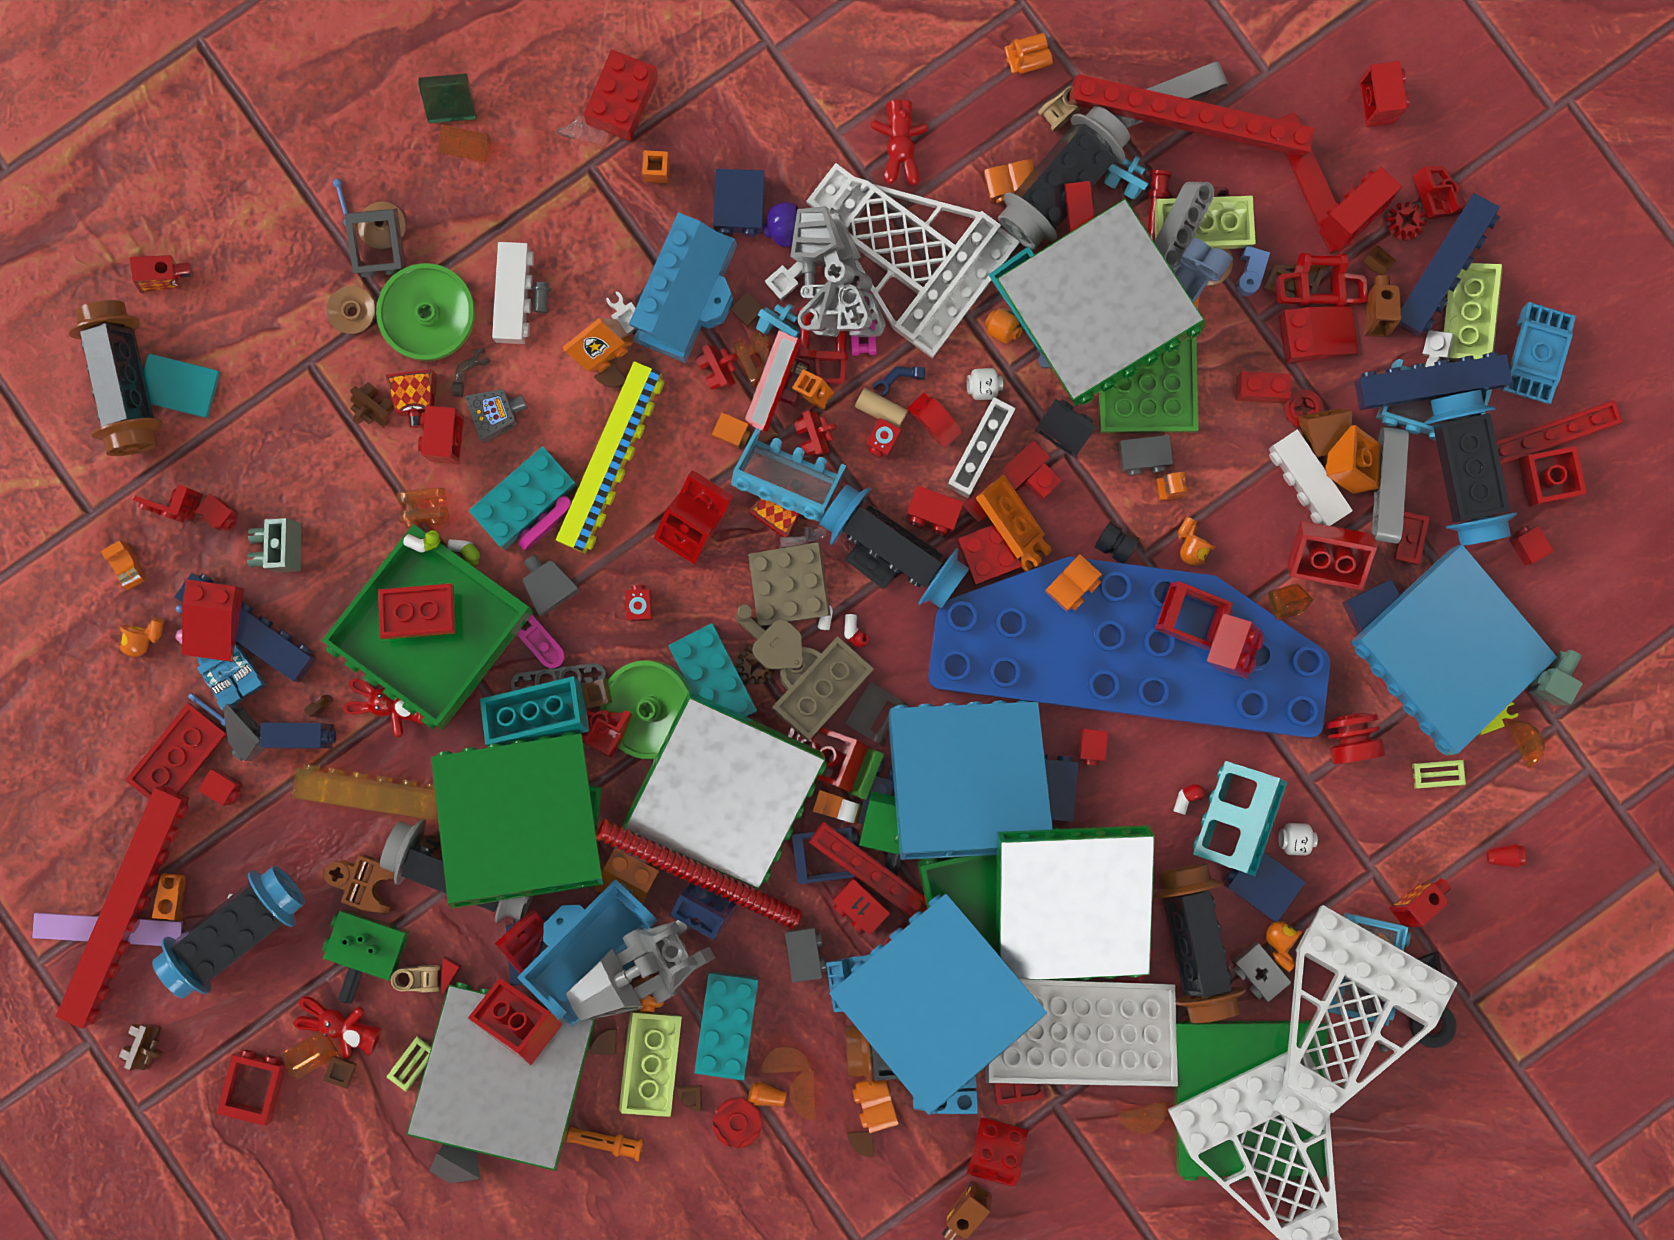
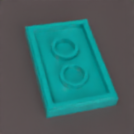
(180, 385)

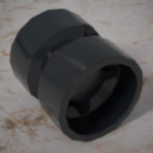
(1117, 542)

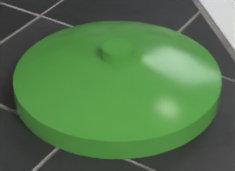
(425, 312)
(653, 697)

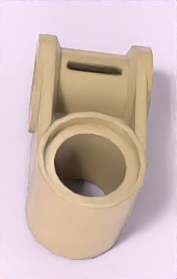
(1058, 110)
(422, 978)

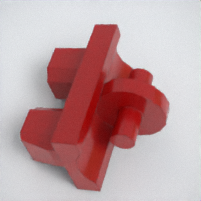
(721, 363)
(819, 433)

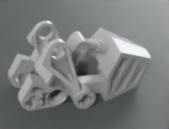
(839, 305)
(607, 988)

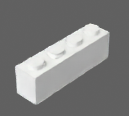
(511, 293)
(980, 447)
(1309, 479)

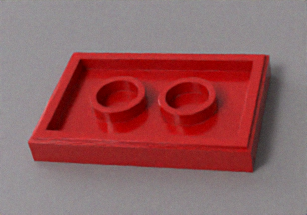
(416, 611)

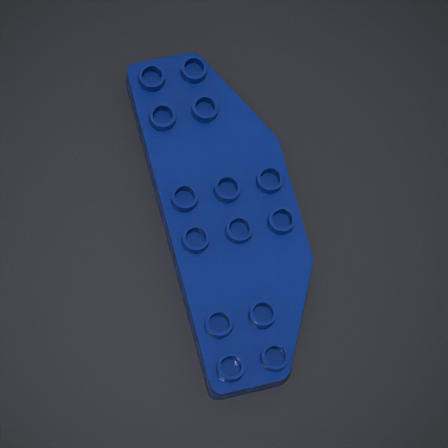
(1111, 659)

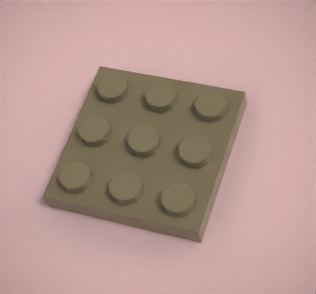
(789, 584)

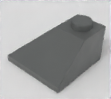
(242, 733)

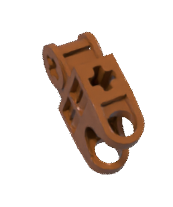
(360, 882)

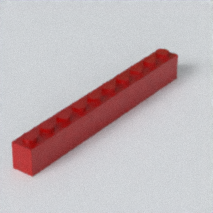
(1192, 115)
(123, 907)

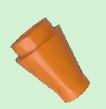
(766, 1095)

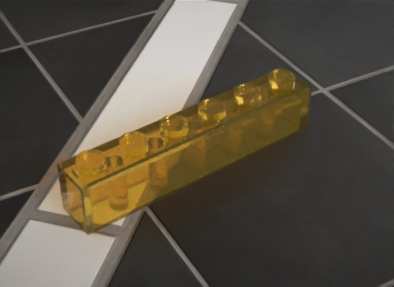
(365, 793)

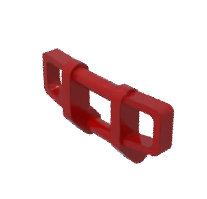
(1338, 285)
(839, 355)

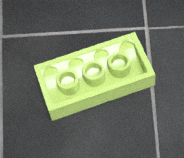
(1225, 224)
(1474, 311)
(650, 1064)

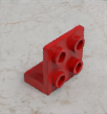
(183, 504)
(998, 1152)

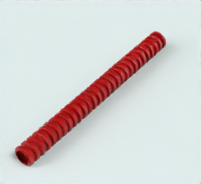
(698, 874)

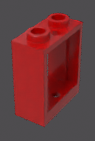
(1172, 606)
(246, 1112)

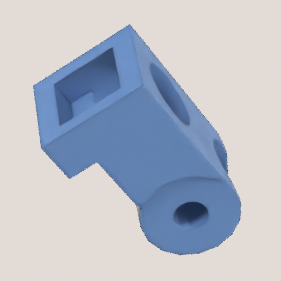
(1253, 270)

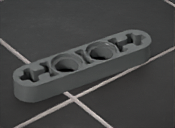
(559, 673)

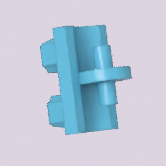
(1135, 184)
(769, 319)

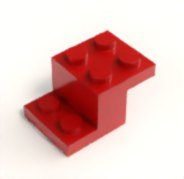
(693, 517)

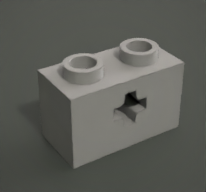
(1273, 978)

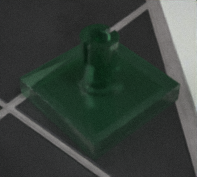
(447, 98)

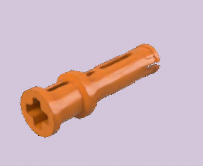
(617, 1145)

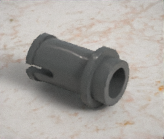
(541, 295)

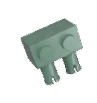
(281, 545)
(1557, 683)

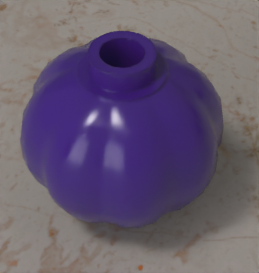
(781, 223)

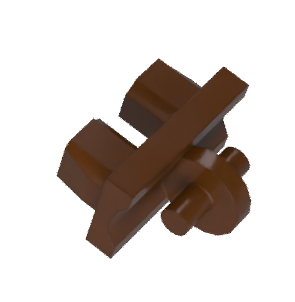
(368, 409)
(143, 1048)

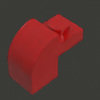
(935, 419)

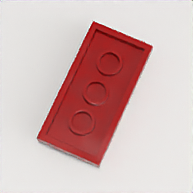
(177, 752)

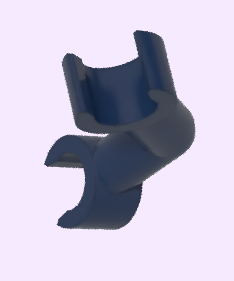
(914, 372)

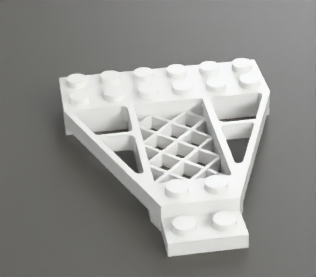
(956, 281)
(1378, 970)
(1239, 1107)

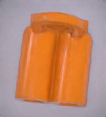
(1028, 54)

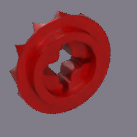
(1395, 221)
(1311, 401)

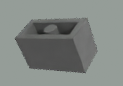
(1145, 454)
(804, 954)

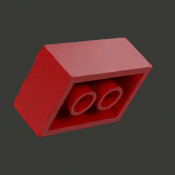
(621, 95)
(1359, 208)
(1332, 555)

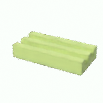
(1417, 775)
(398, 1081)

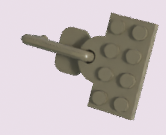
(818, 686)

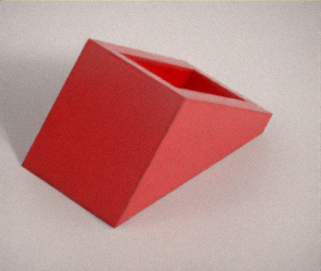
(449, 972)

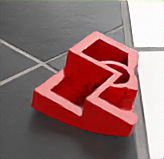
(1438, 192)
(606, 730)

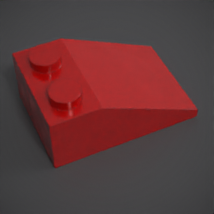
(1317, 333)
(210, 619)
(842, 756)
(515, 1021)

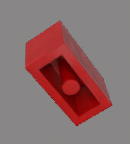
(1263, 387)

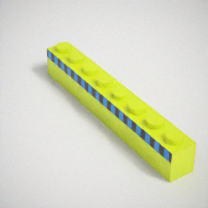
(610, 457)

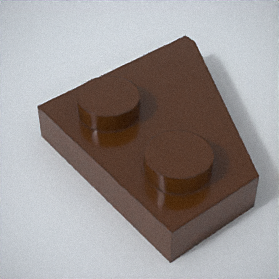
(1314, 277)

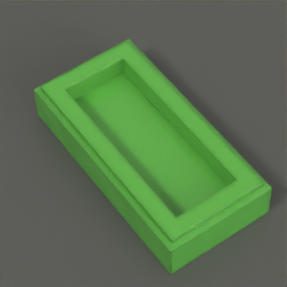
(867, 774)

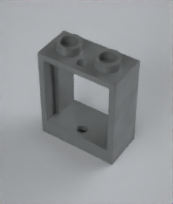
(396, 239)

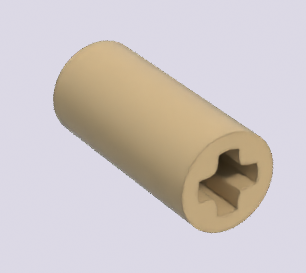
(880, 407)

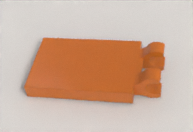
(1014, 522)

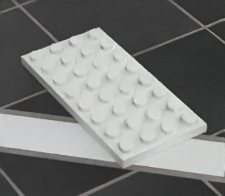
(1095, 1036)

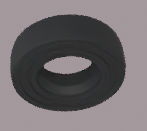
(1443, 1037)

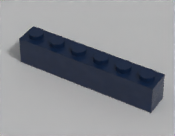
(1447, 264)
(1432, 382)
(265, 641)

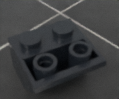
(1065, 427)

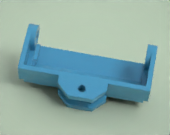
(685, 289)
(578, 941)

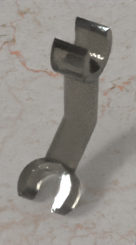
(458, 383)

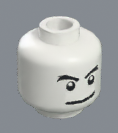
(984, 384)
(1297, 839)

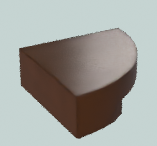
(610, 377)
(315, 709)
(605, 1043)
(691, 1096)
(861, 1142)

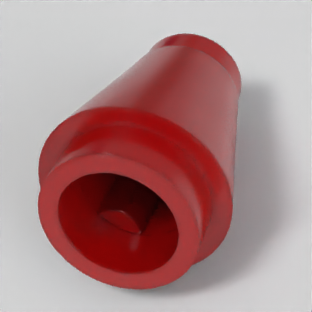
(1507, 856)

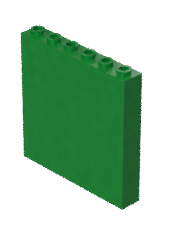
(516, 820)
(1220, 1051)

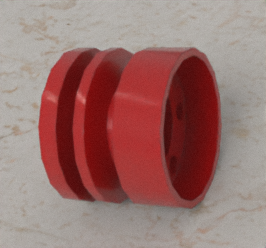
(1355, 738)

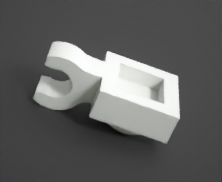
(783, 281)
(1437, 346)

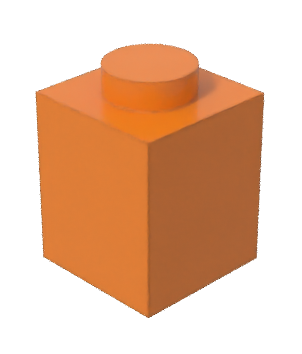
(656, 166)
(731, 431)

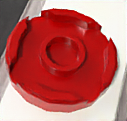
(737, 1122)

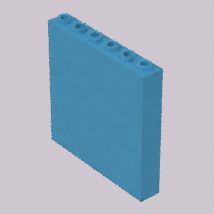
(1453, 650)
(966, 776)
(937, 1003)

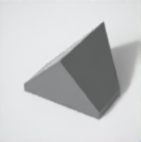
(455, 1164)

